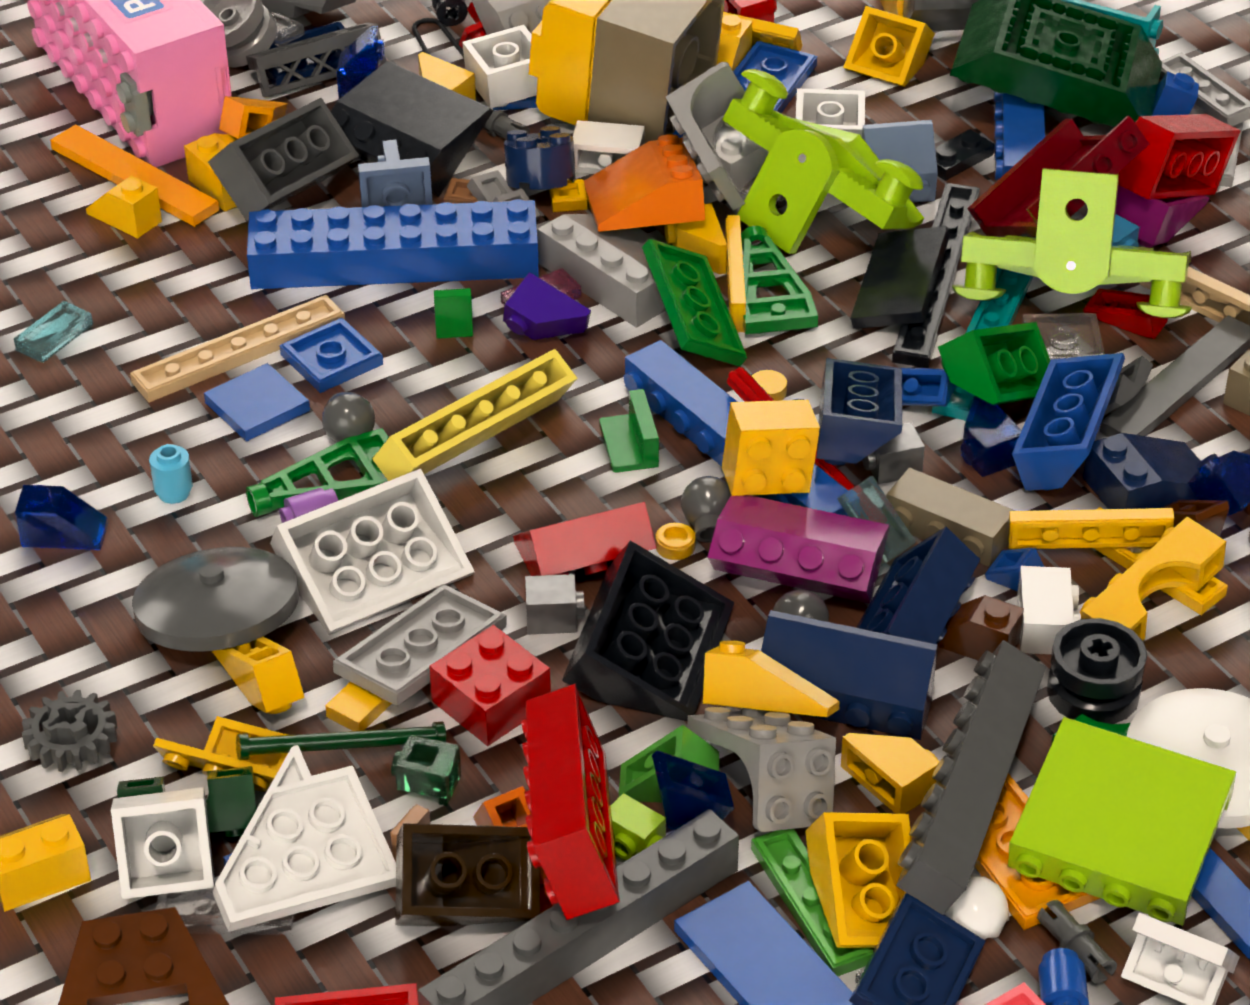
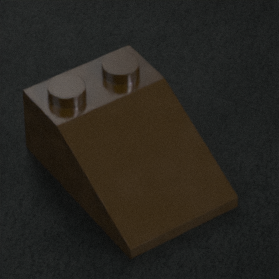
(464, 875)

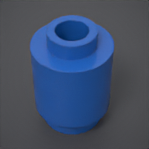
(1062, 978)

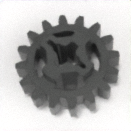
(69, 730)

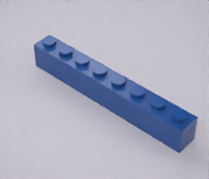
(701, 414)

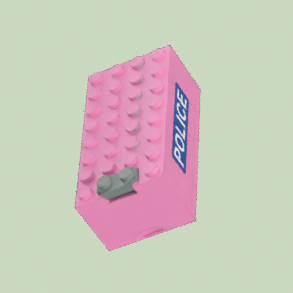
(144, 65)

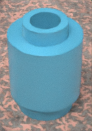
(171, 473)

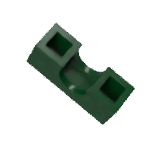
(228, 803)

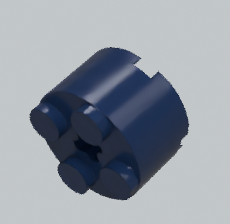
(539, 158)

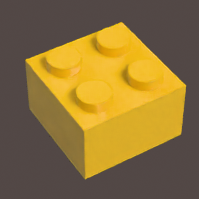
(770, 447)

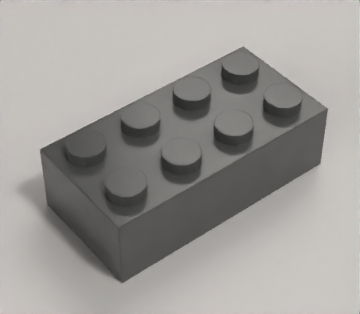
(283, 158)

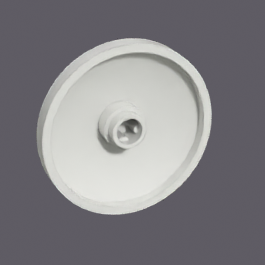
(1207, 727)

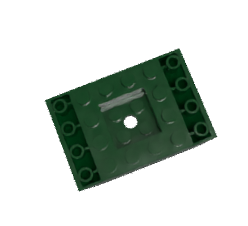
(1060, 58)

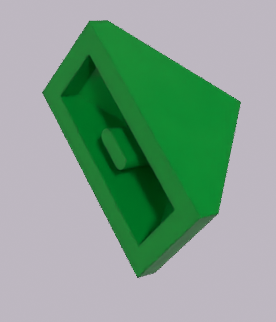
(453, 313)

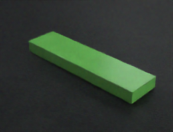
(787, 866)

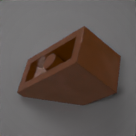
(982, 627)

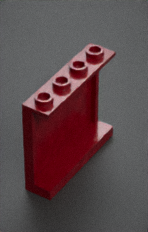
(1013, 201)

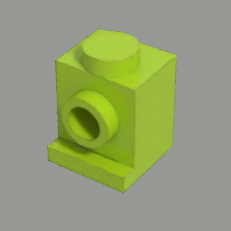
(635, 826)

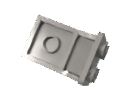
(699, 114)
(785, 759)

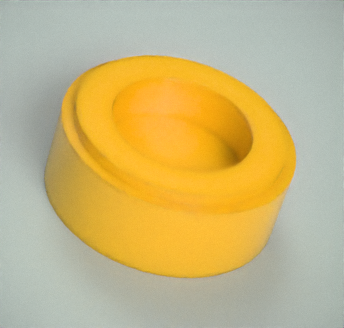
(773, 383)
(675, 541)

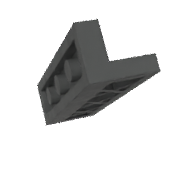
(304, 49)

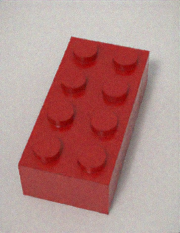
(1182, 156)

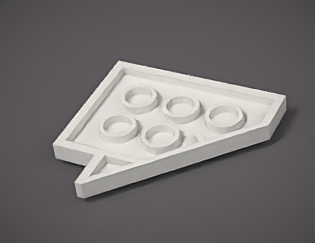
(304, 848)

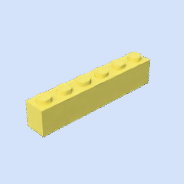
(476, 417)

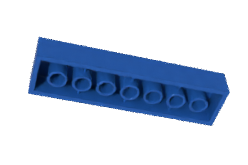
(392, 244)

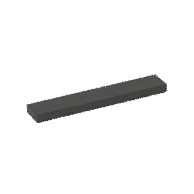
(1180, 380)

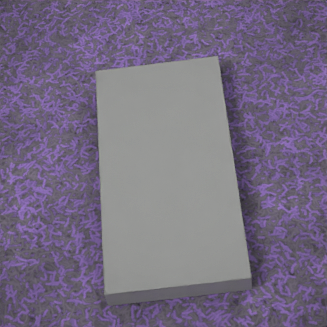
(399, 654)

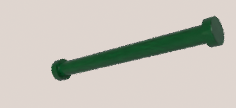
(335, 740)

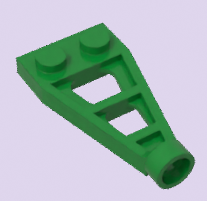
(774, 312)
(272, 491)

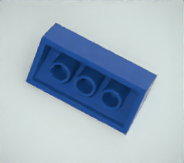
(1065, 419)

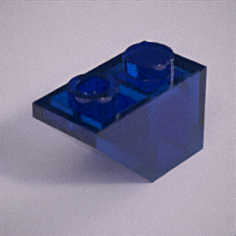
(359, 60)

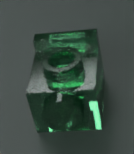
(427, 768)

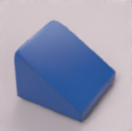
(1007, 566)

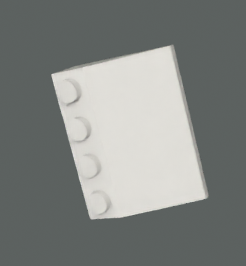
(372, 551)

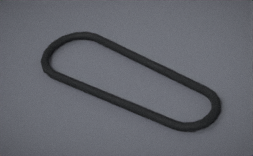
(443, 28)

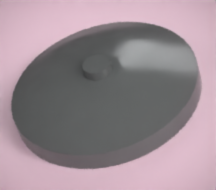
(215, 599)

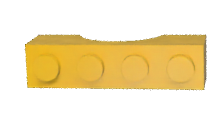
(1181, 558)

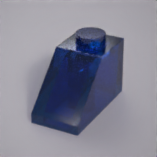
(988, 438)
(1224, 480)
(58, 519)
(690, 789)

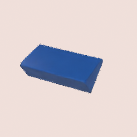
(926, 387)

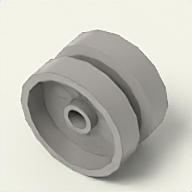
(247, 27)

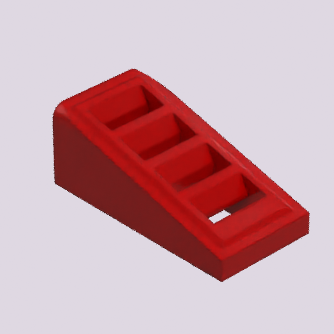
(1124, 312)

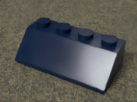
(857, 410)
(922, 589)
(876, 676)

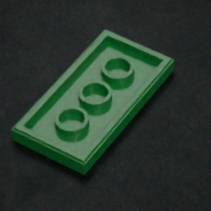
(694, 302)

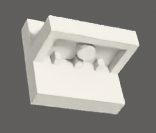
(1177, 962)

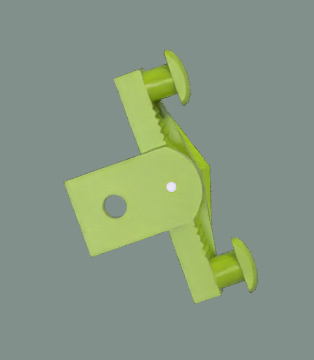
(810, 162)
(1075, 253)

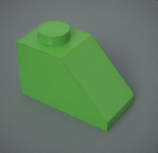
(638, 773)

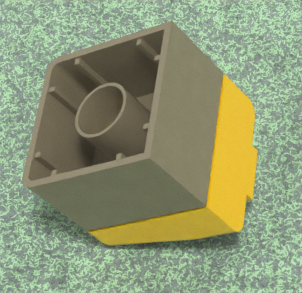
(621, 58)

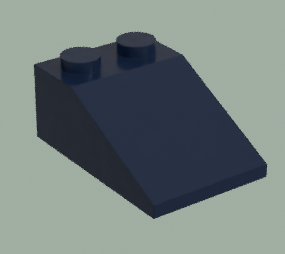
(1140, 471)

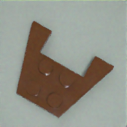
(138, 960)

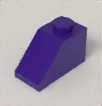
(543, 311)

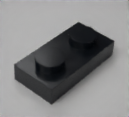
(962, 153)

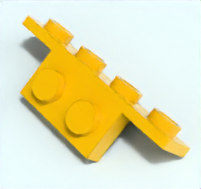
(221, 752)

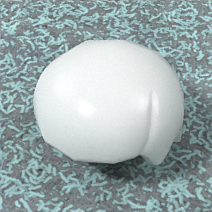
(981, 908)

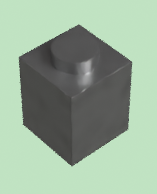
(896, 456)
(552, 604)

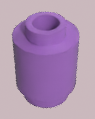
(306, 502)

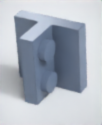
(395, 180)

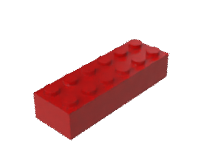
(569, 803)

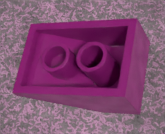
(1157, 217)

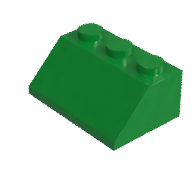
(997, 362)

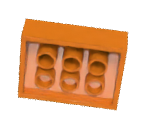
(648, 188)

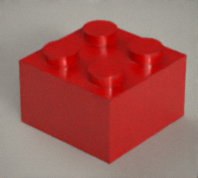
(488, 684)

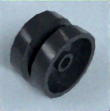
(1096, 670)

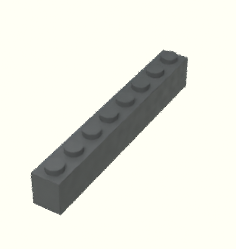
(970, 777)
(555, 949)

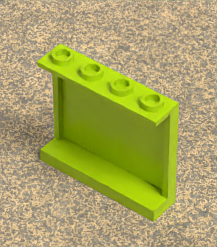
(1121, 820)

